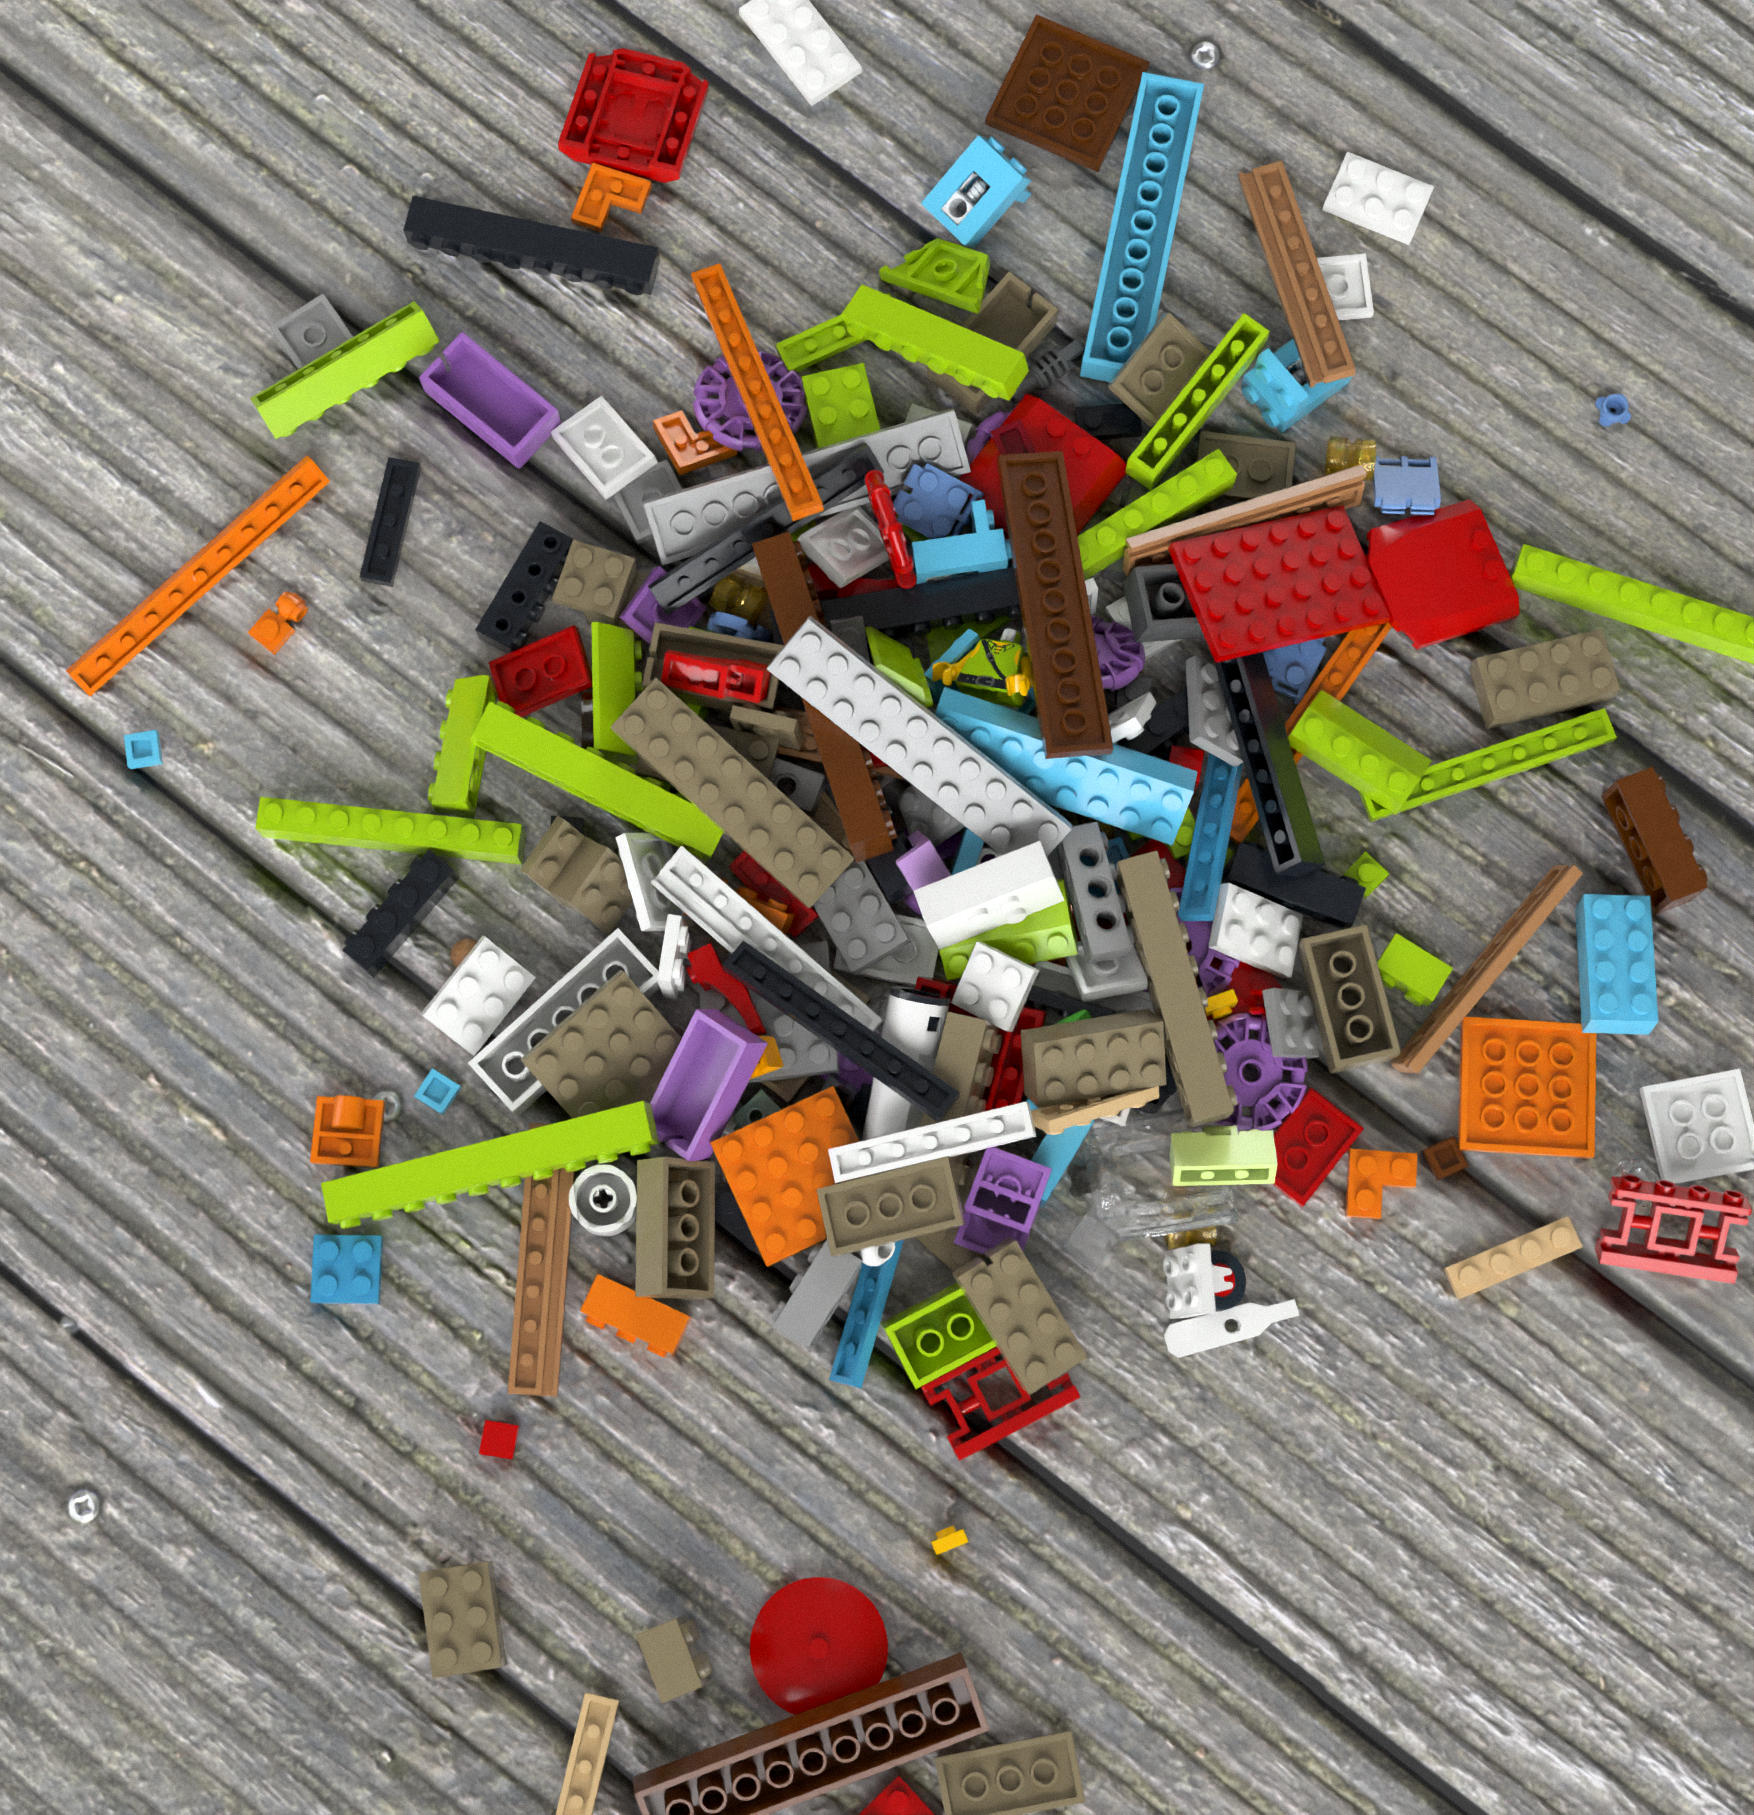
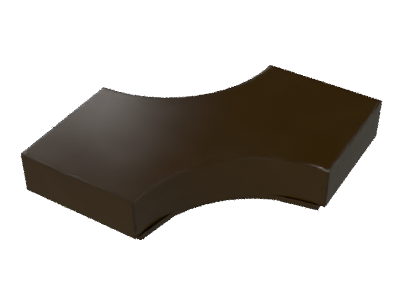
(587, 738)

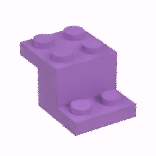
(1002, 1201)

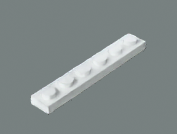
(932, 1142)

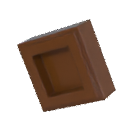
(1445, 1158)

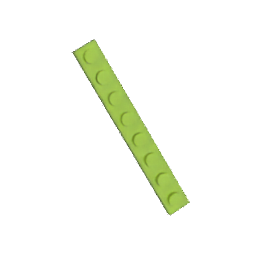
(1503, 760)

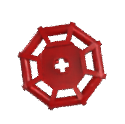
(890, 529)

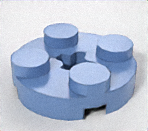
(738, 627)

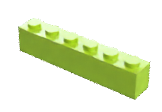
(935, 342)
(345, 370)
(1197, 401)
(1156, 509)

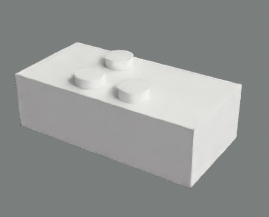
(989, 895)

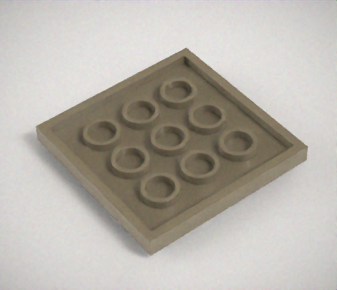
(605, 1051)

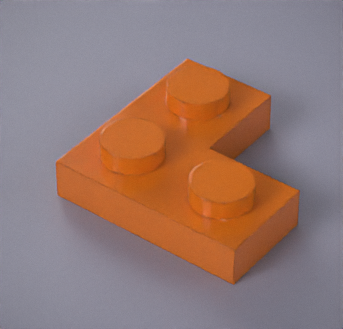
(608, 188)
(684, 447)
(1369, 1172)

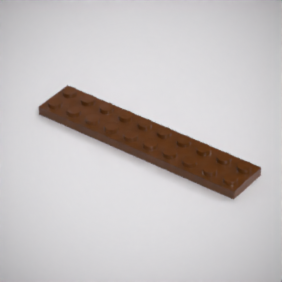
(1054, 605)

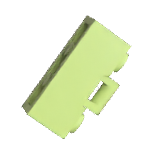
(1222, 1157)

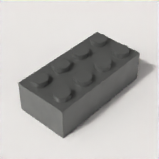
(1159, 605)

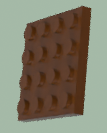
(1067, 93)

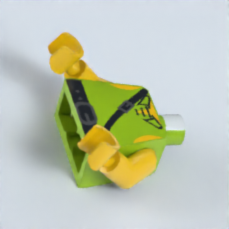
(991, 671)

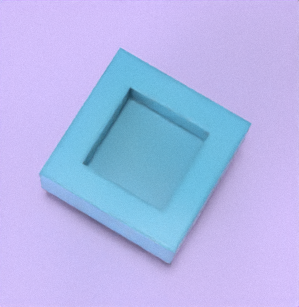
(143, 749)
(437, 1091)

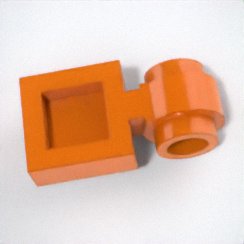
(273, 630)

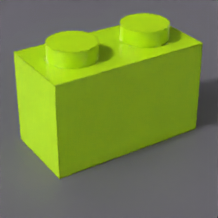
(1412, 971)

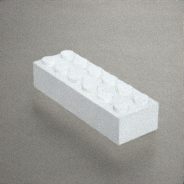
(500, 1060)

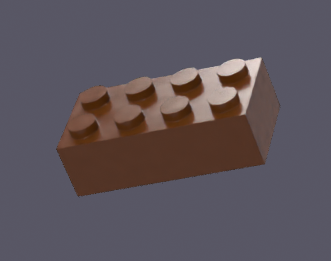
(1654, 840)

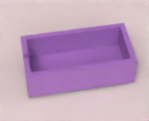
(490, 400)
(704, 1083)

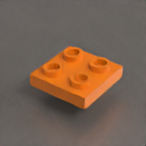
(347, 1131)

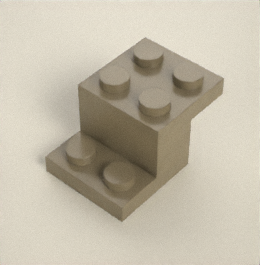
(598, 583)
(580, 875)

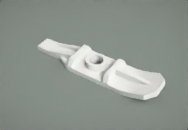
(1210, 1331)

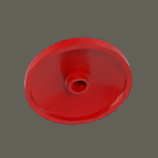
(817, 1644)

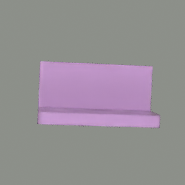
(922, 863)

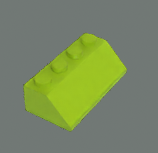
(898, 665)
(614, 687)
(1358, 751)
(461, 762)
(1036, 939)
(937, 1335)

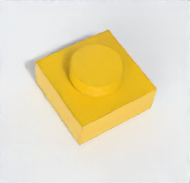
(1221, 1004)
(948, 1539)

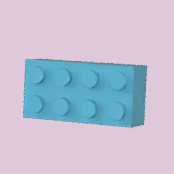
(1616, 964)

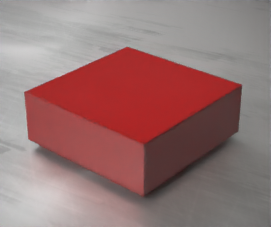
(499, 1439)

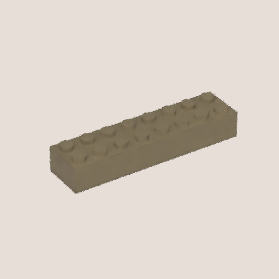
(732, 793)
(1174, 991)

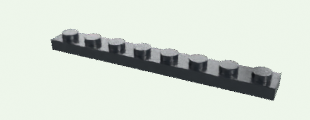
(736, 546)
(841, 1031)

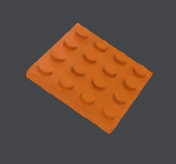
(1526, 1087)
(778, 1168)

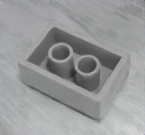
(815, 1296)

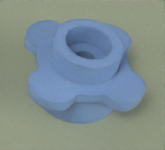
(1615, 401)

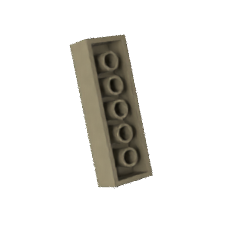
(965, 1065)

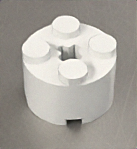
(589, 1189)

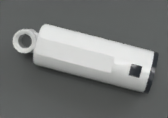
(915, 1027)

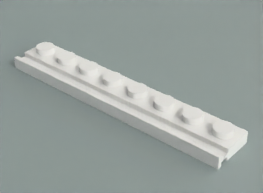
(733, 919)

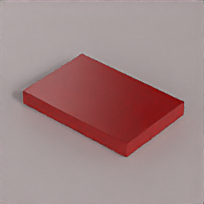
(542, 672)
(1311, 1145)

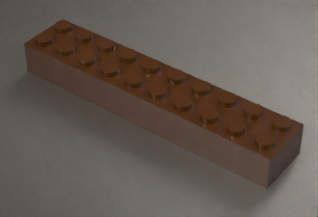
(845, 763)
(821, 1747)

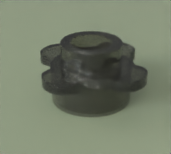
(1076, 1174)

